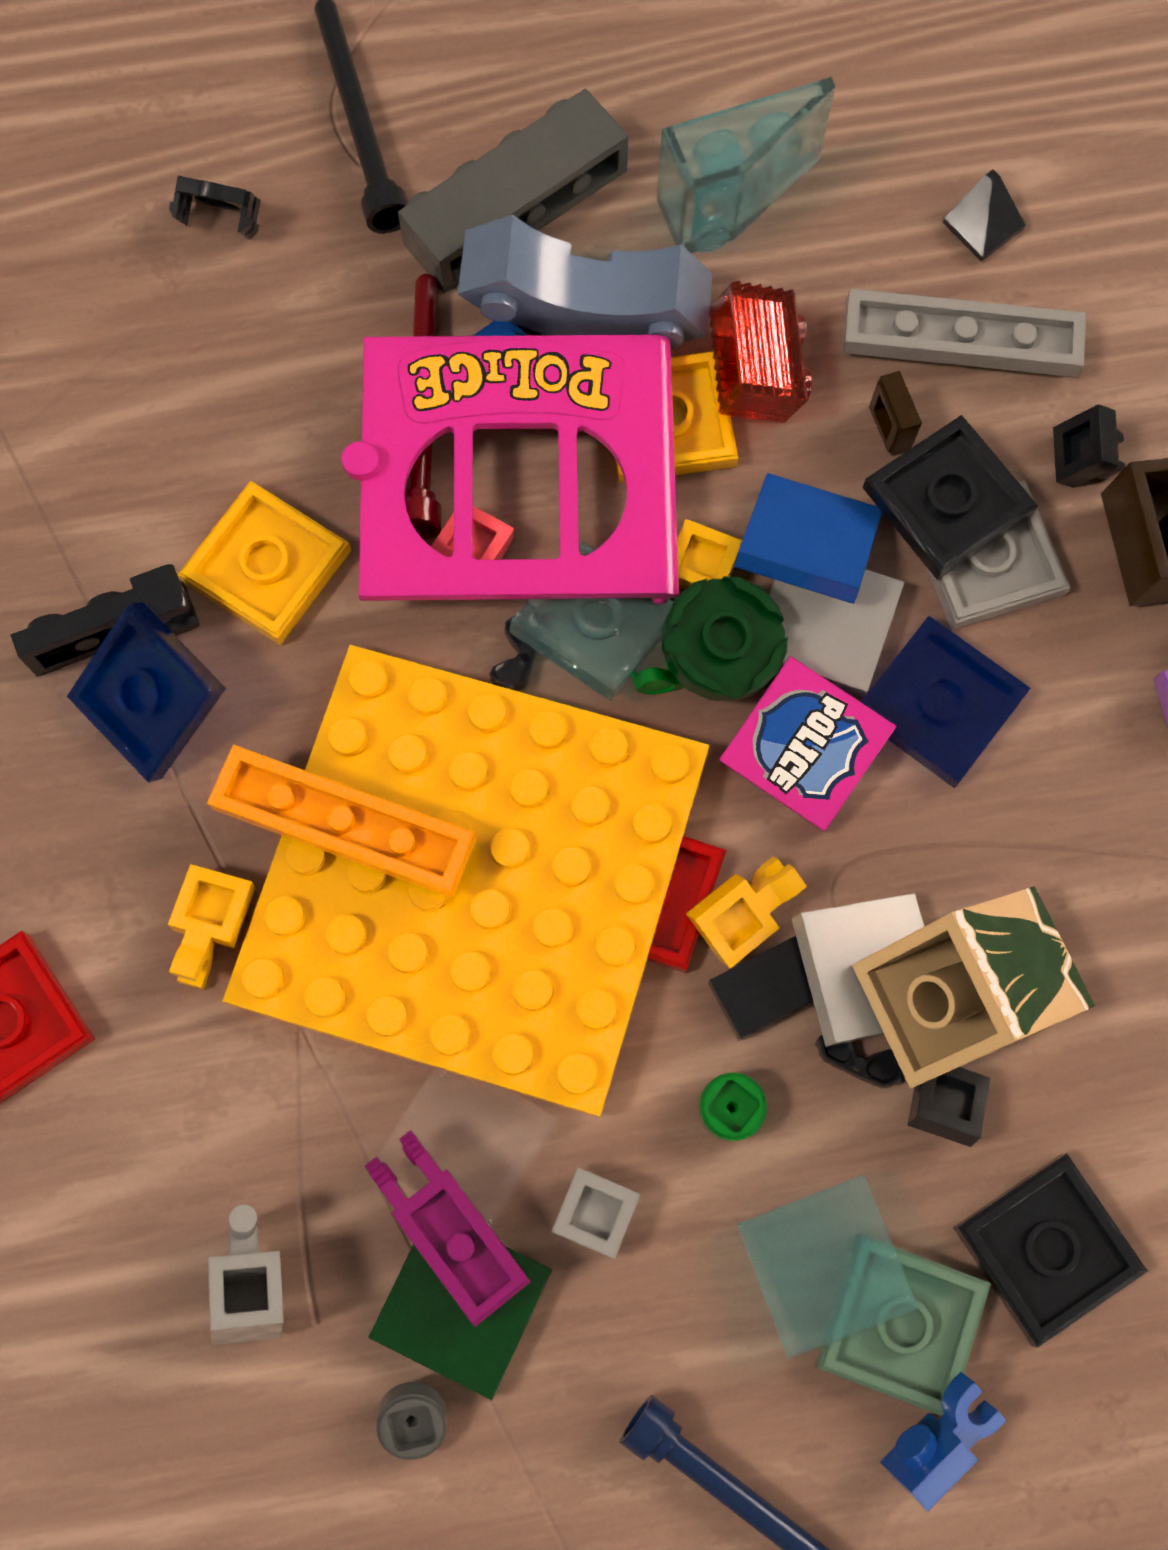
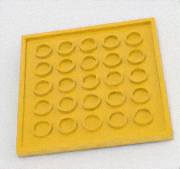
(555, 911)

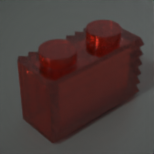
(759, 352)

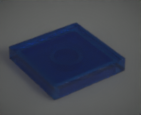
(145, 691)
(944, 700)

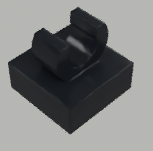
(1087, 447)

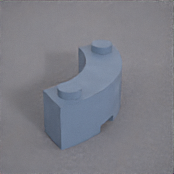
(542, 287)

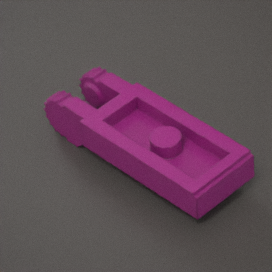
(451, 1234)

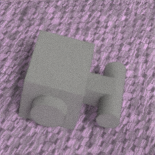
(245, 1286)

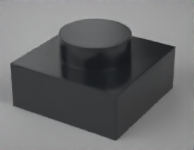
(951, 1106)

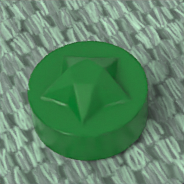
(732, 1107)

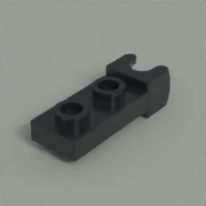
(72, 637)

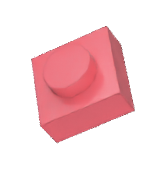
(490, 537)

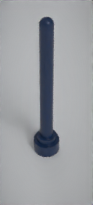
(657, 1435)

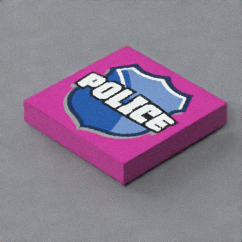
(807, 743)

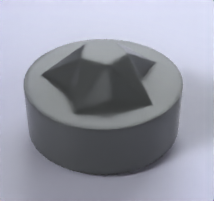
(411, 1420)

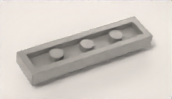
(964, 332)

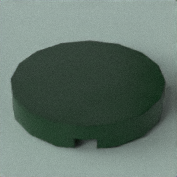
(724, 638)

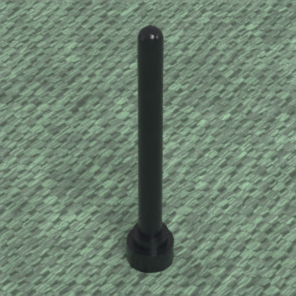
(382, 195)

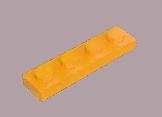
(342, 821)

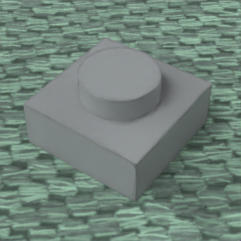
(596, 1213)

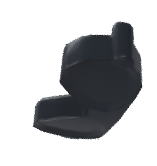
(515, 671)
(878, 1070)

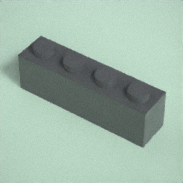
(529, 174)

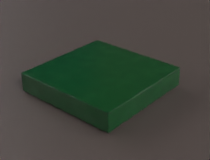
(433, 1330)

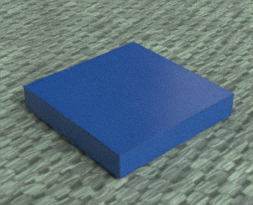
(809, 538)

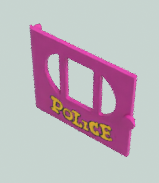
(568, 383)

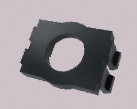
(216, 195)

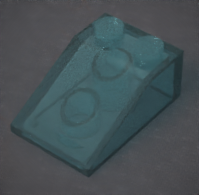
(738, 162)

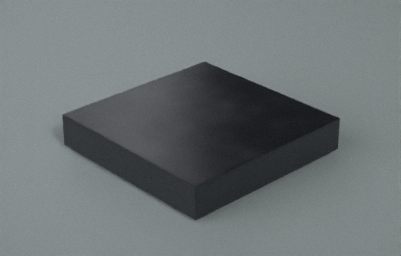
(949, 497)
(1050, 1250)

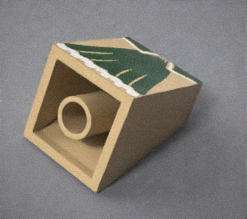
(972, 984)

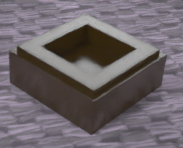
(895, 413)

